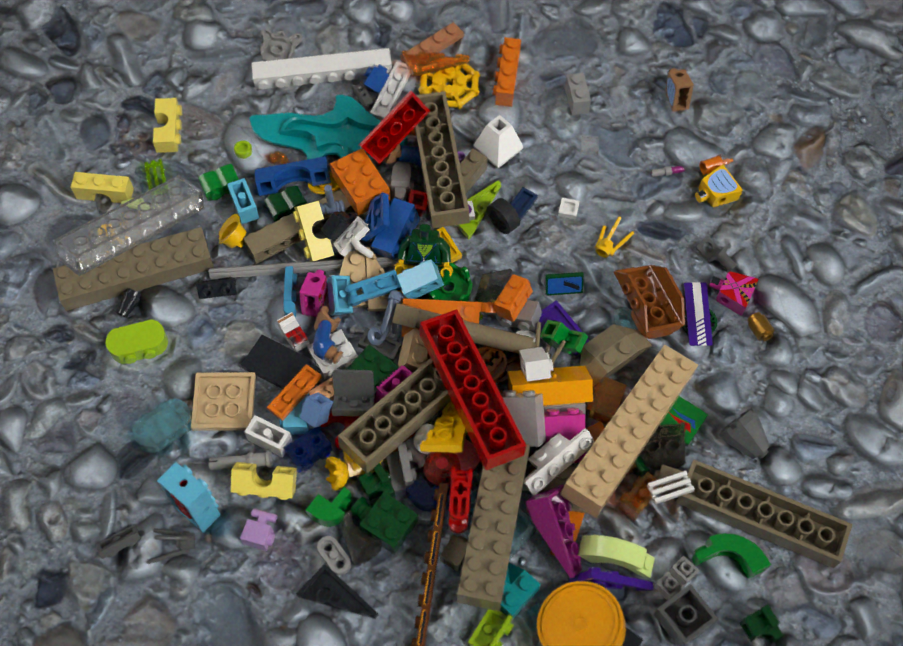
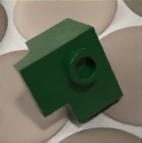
(376, 483)
(762, 625)

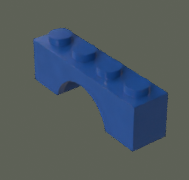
(272, 178)

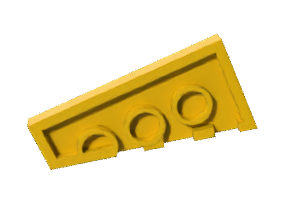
(447, 434)

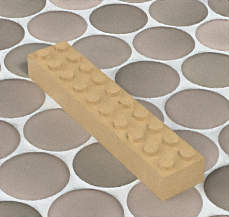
(628, 431)

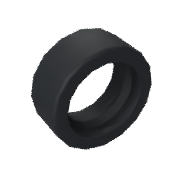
(503, 216)

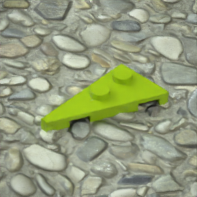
(480, 203)

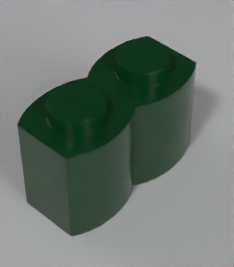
(283, 203)

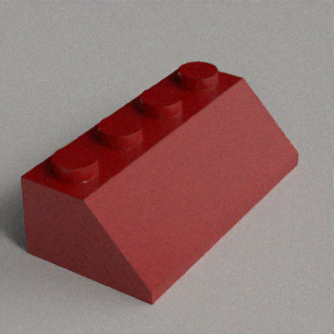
(394, 127)

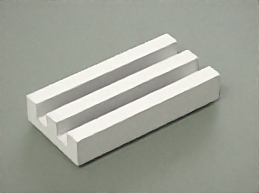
(686, 481)

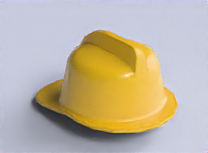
(232, 232)

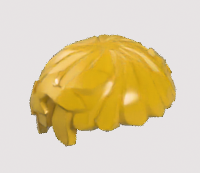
(338, 473)

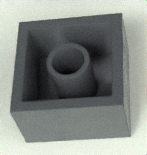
(685, 616)

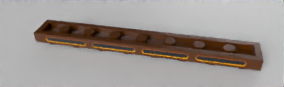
(431, 559)

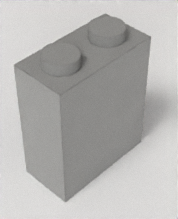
(528, 414)

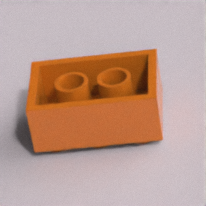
(358, 180)

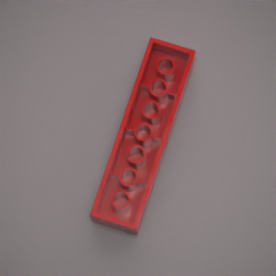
(472, 390)

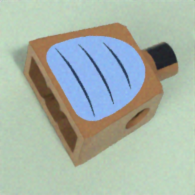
(679, 89)

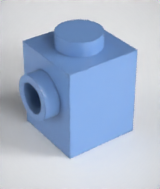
(316, 409)

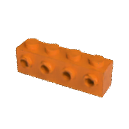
(508, 70)

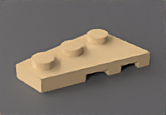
(355, 267)

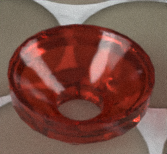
(438, 475)

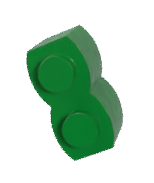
(215, 182)

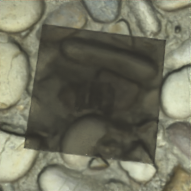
(491, 285)

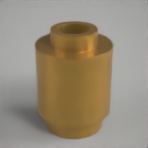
(760, 326)

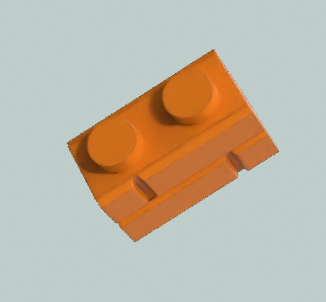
(513, 297)

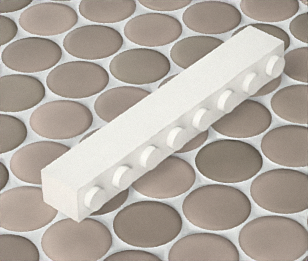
(318, 68)

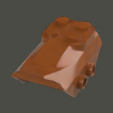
(653, 298)

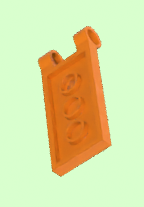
(467, 309)

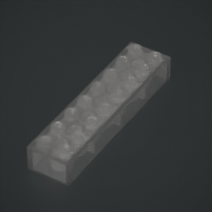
(128, 225)

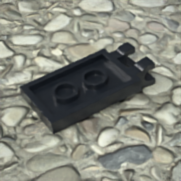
(275, 362)

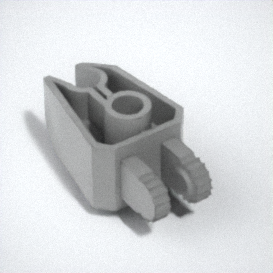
(401, 181)

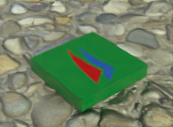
(685, 412)

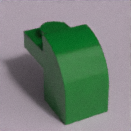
(555, 332)
(329, 513)

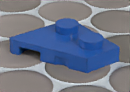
(377, 216)

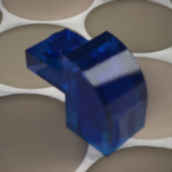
(423, 495)

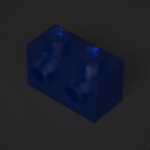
(308, 449)

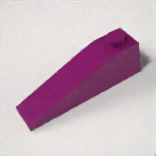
(551, 517)

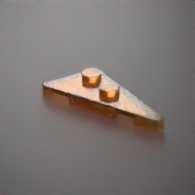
(431, 62)

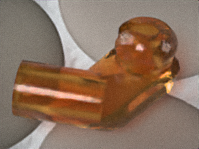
(280, 157)

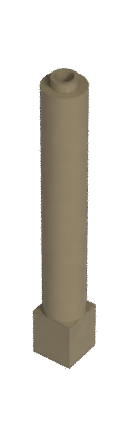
(481, 334)

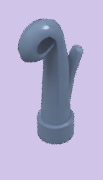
(393, 298)

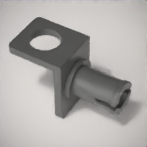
(716, 254)

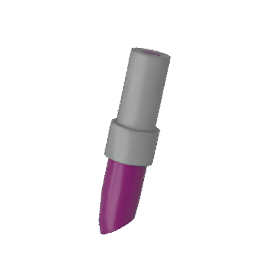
(667, 171)

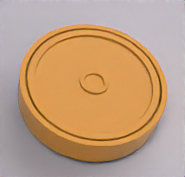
(581, 616)

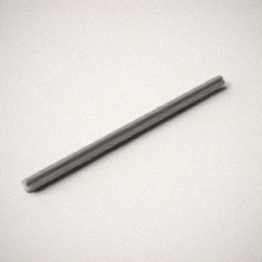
(277, 269)

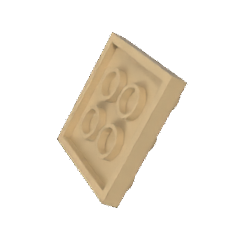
(223, 401)

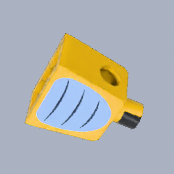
(718, 188)

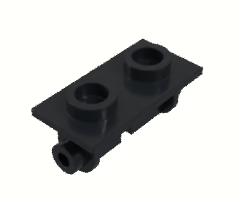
(218, 288)

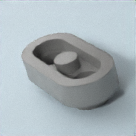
(334, 556)

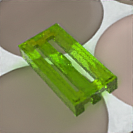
(153, 165)

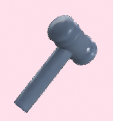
(331, 206)

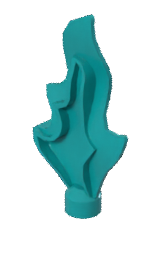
(319, 135)

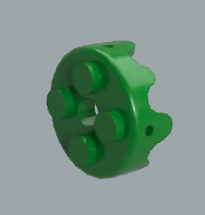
(459, 280)

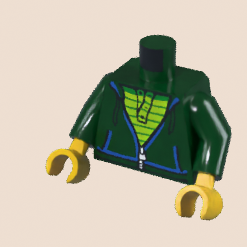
(422, 246)

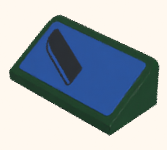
(564, 283)

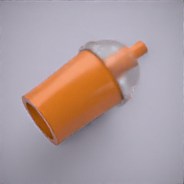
(711, 164)

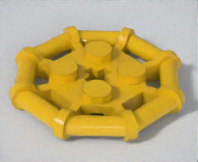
(453, 91)

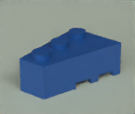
(403, 220)

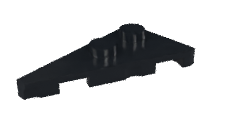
(330, 590)

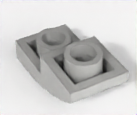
(676, 578)

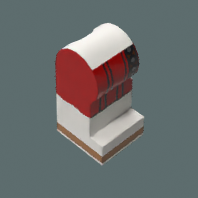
(293, 332)

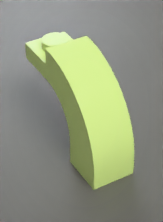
(618, 552)

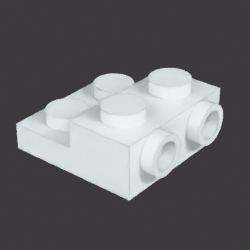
(327, 366)

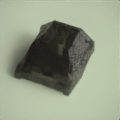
(666, 447)

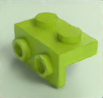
(491, 629)

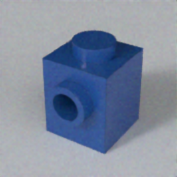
(376, 77)

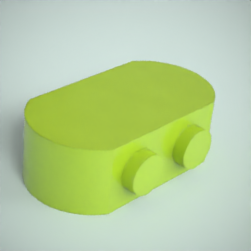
(137, 341)

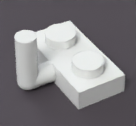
(351, 237)

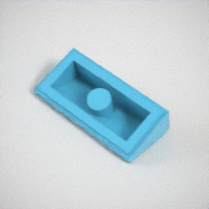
(338, 298)

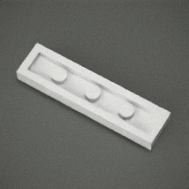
(391, 90)

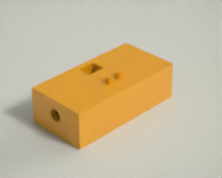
(564, 387)

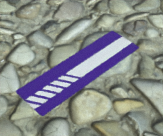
(698, 314)

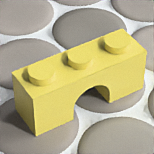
(167, 137)
(87, 185)
(307, 216)
(246, 481)

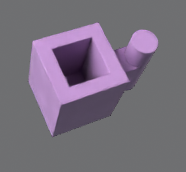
(258, 533)

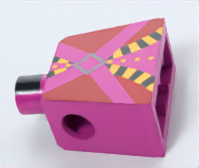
(314, 286)
(734, 291)

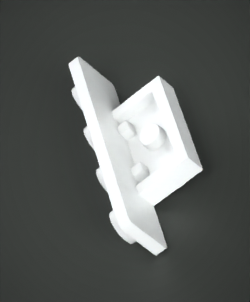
(555, 458)

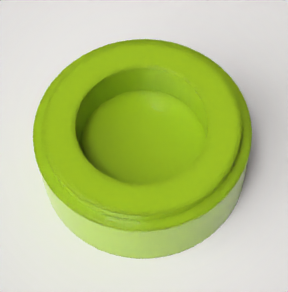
(243, 149)

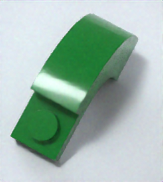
(736, 547)

